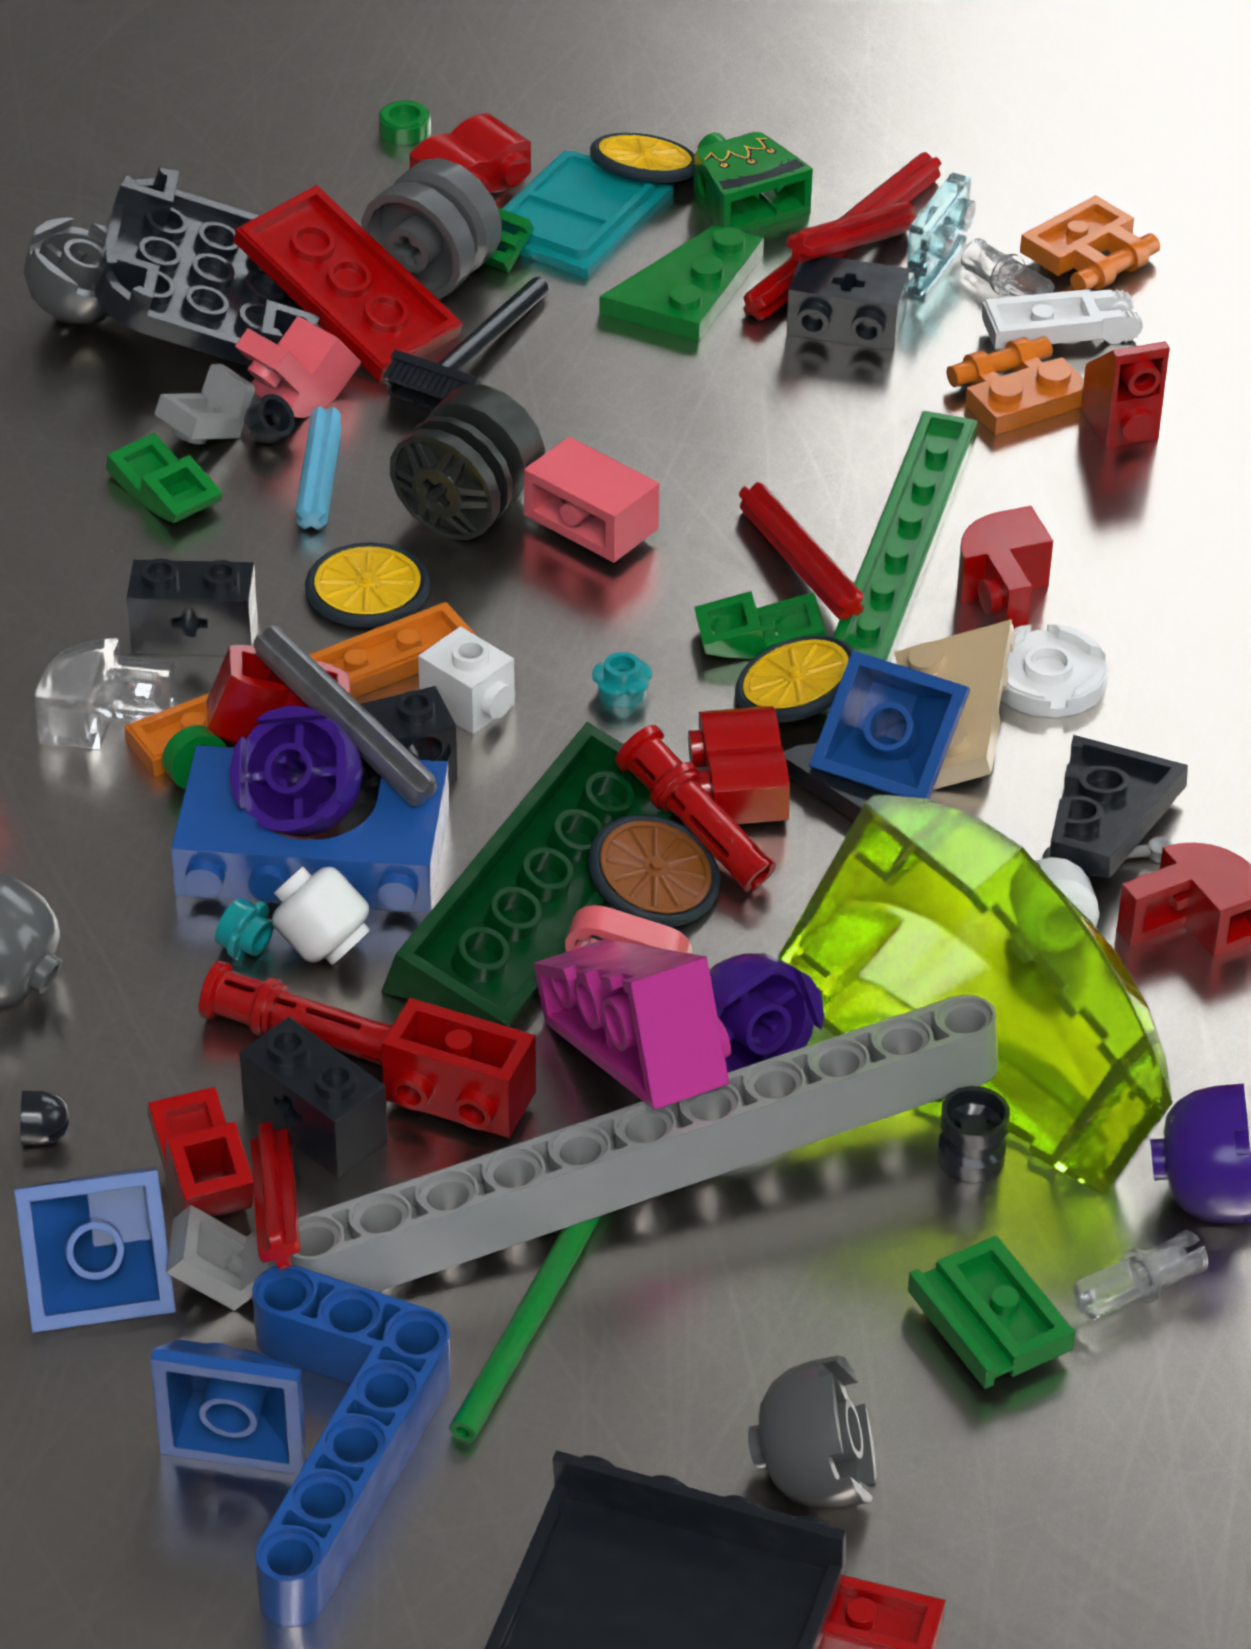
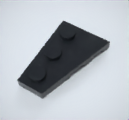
(1111, 803)

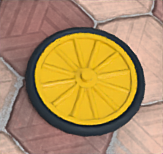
(643, 157)
(367, 584)
(795, 676)

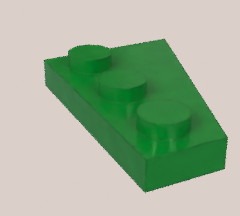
(688, 285)

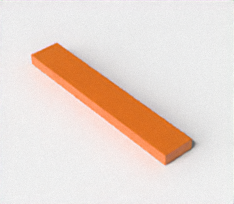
(369, 659)

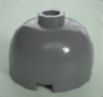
(63, 270)
(26, 941)
(815, 1436)

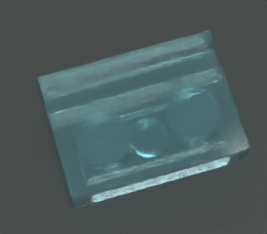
(936, 233)

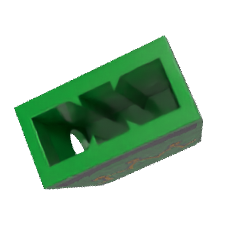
(750, 181)

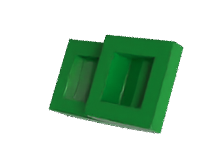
(161, 480)
(740, 630)

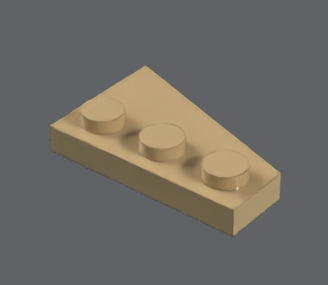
(980, 662)

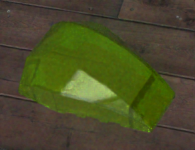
(951, 907)

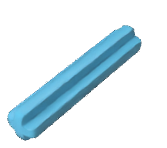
(318, 468)

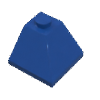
(889, 727)
(94, 1249)
(228, 1406)

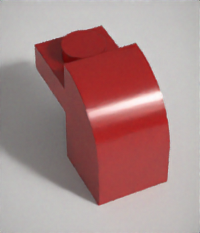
(1003, 561)
(1196, 889)
(201, 1154)

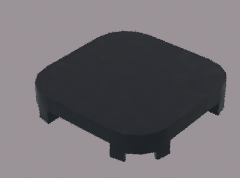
(179, 274)

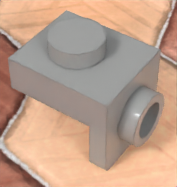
(211, 414)
(214, 1257)

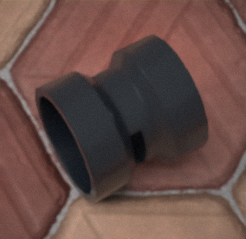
(973, 1134)

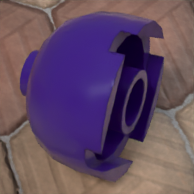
(296, 772)
(764, 1007)
(1207, 1154)

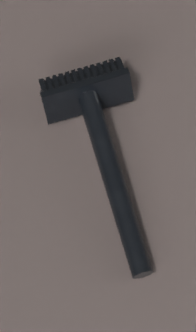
(430, 382)

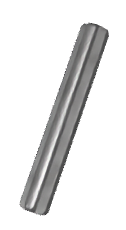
(328, 697)

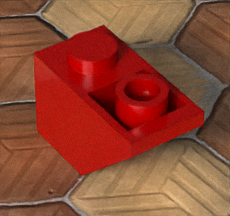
(1126, 393)

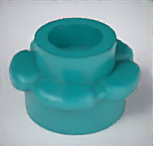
(622, 679)
(244, 928)

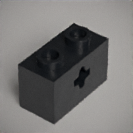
(848, 302)
(191, 606)
(316, 1094)

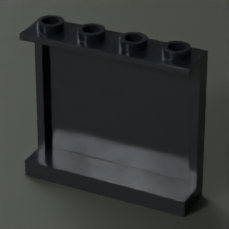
(667, 1568)

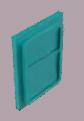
(583, 212)

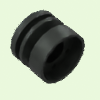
(466, 461)

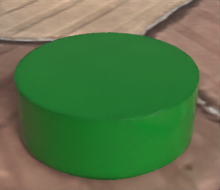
(404, 122)
(181, 748)

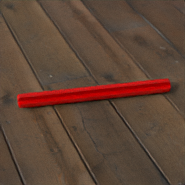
(901, 187)

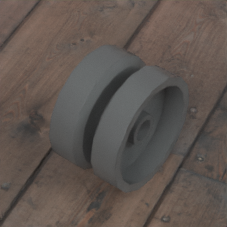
(436, 223)

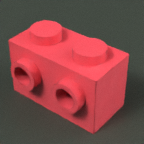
(591, 499)

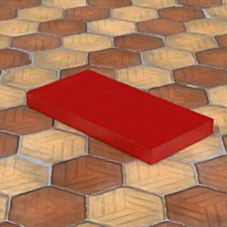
(347, 280)

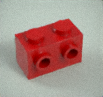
(459, 1067)

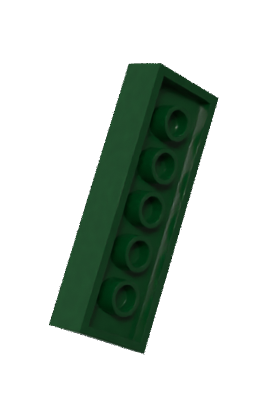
(521, 889)

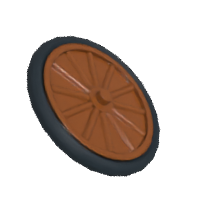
(654, 870)

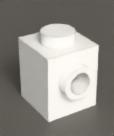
(470, 677)

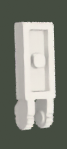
(1063, 317)

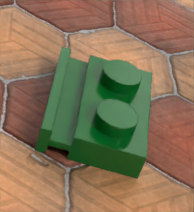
(991, 1311)

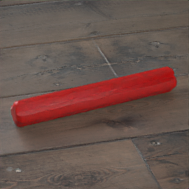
(851, 232)
(801, 551)
(275, 1196)

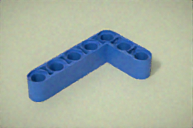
(397, 1377)

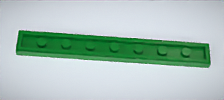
(908, 533)

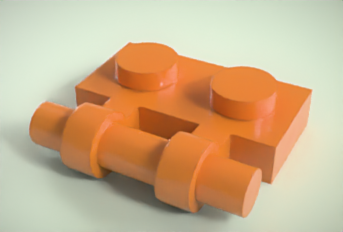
(1080, 237)
(1023, 397)

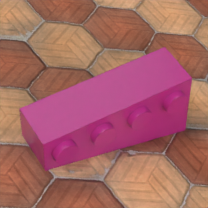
(639, 1017)

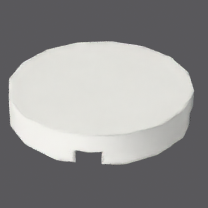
(1055, 672)

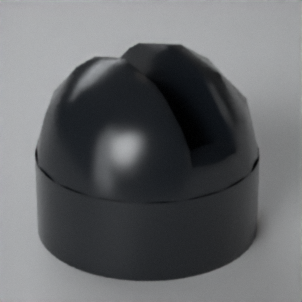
(281, 414)
(42, 1118)

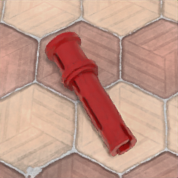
(678, 789)
(269, 1003)

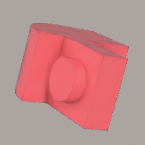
(304, 368)

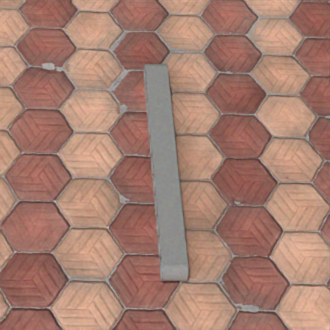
(650, 1152)

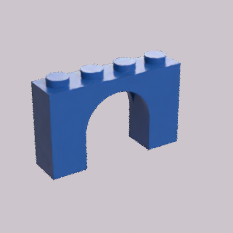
(229, 856)

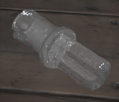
(1004, 272)
(1140, 1275)

